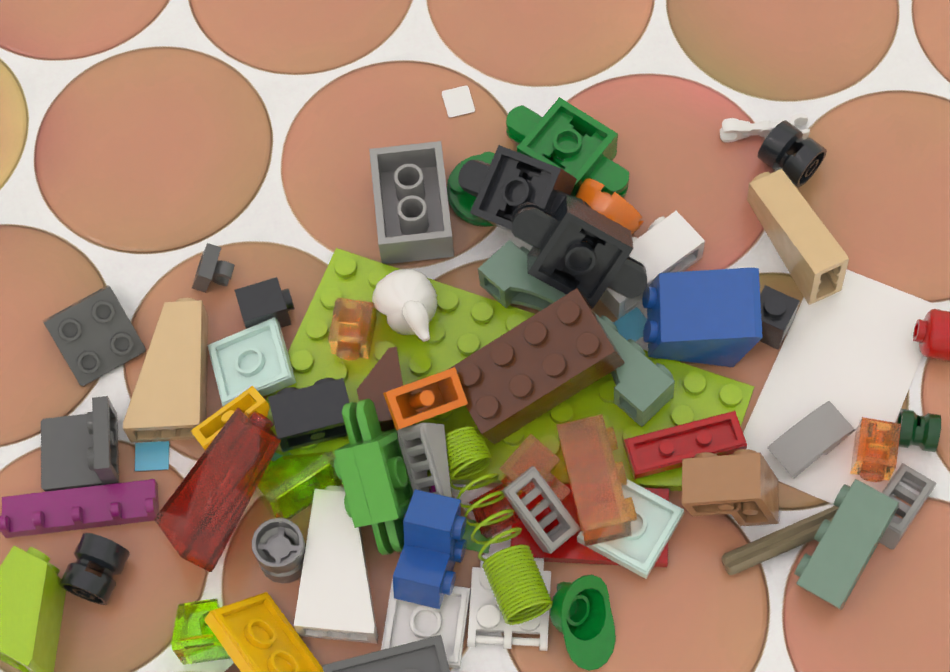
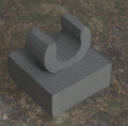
(211, 269)

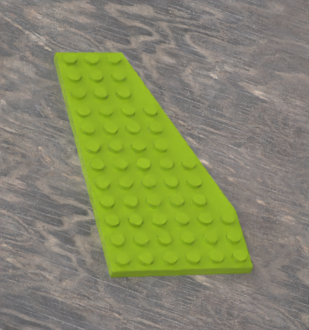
(460, 328)

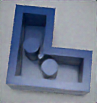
(430, 549)

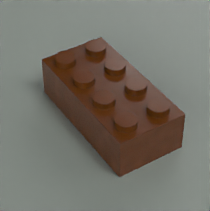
(536, 366)

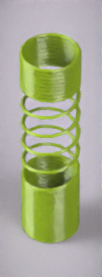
(511, 570)

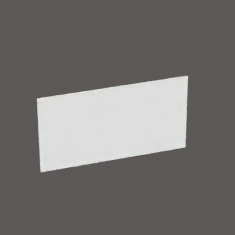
(846, 352)

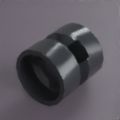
(780, 148)
(101, 556)

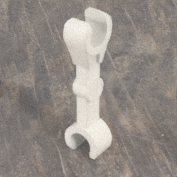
(736, 129)

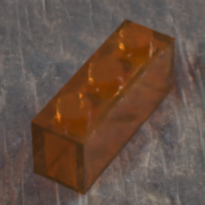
(596, 480)

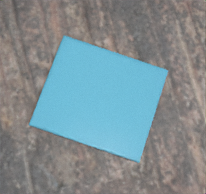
(631, 325)
(152, 456)

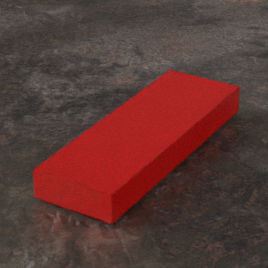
(667, 447)

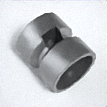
(279, 550)

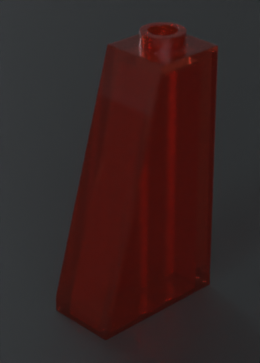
(218, 489)

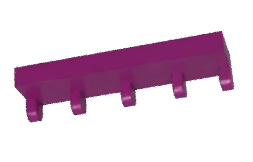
(79, 508)

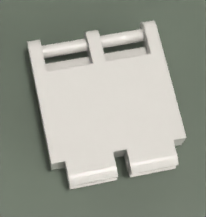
(486, 615)

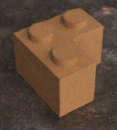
(731, 485)

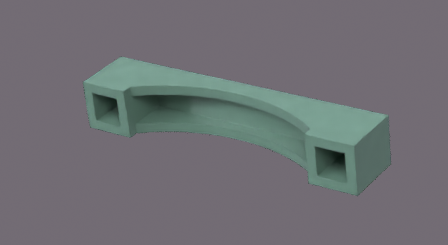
(639, 383)

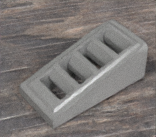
(424, 442)
(916, 481)
(559, 534)

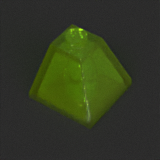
(291, 480)

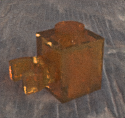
(352, 329)
(875, 449)
(535, 454)

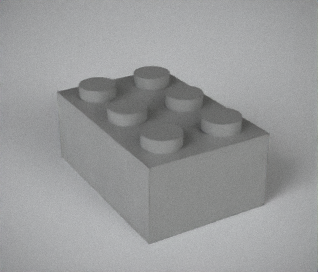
(411, 203)

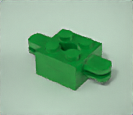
(571, 136)

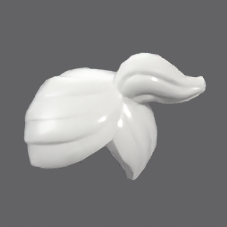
(407, 301)

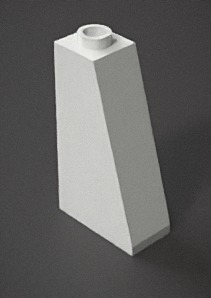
(334, 578)

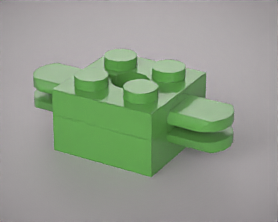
(373, 476)

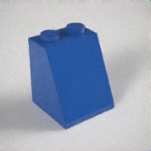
(703, 315)

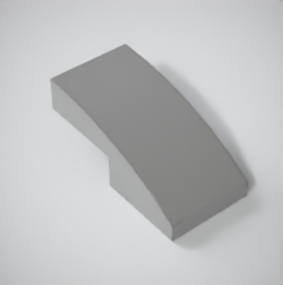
(811, 438)

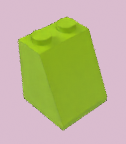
(30, 610)

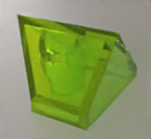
(192, 637)

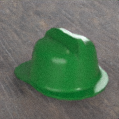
(586, 620)

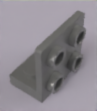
(94, 335)
(80, 448)

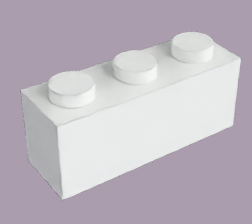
(664, 248)

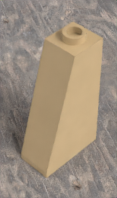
(798, 236)
(173, 378)

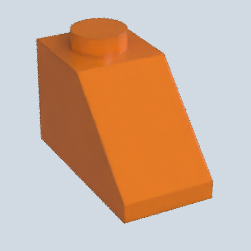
(425, 398)

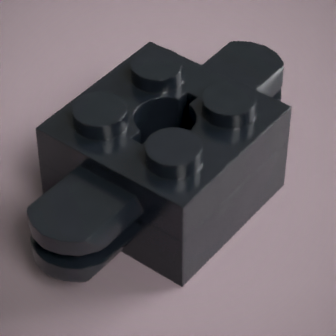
(512, 181)
(568, 262)

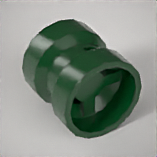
(919, 430)

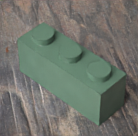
(846, 543)

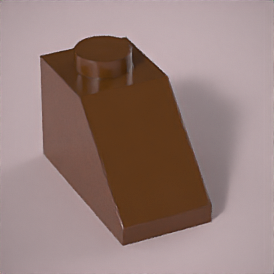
(382, 378)

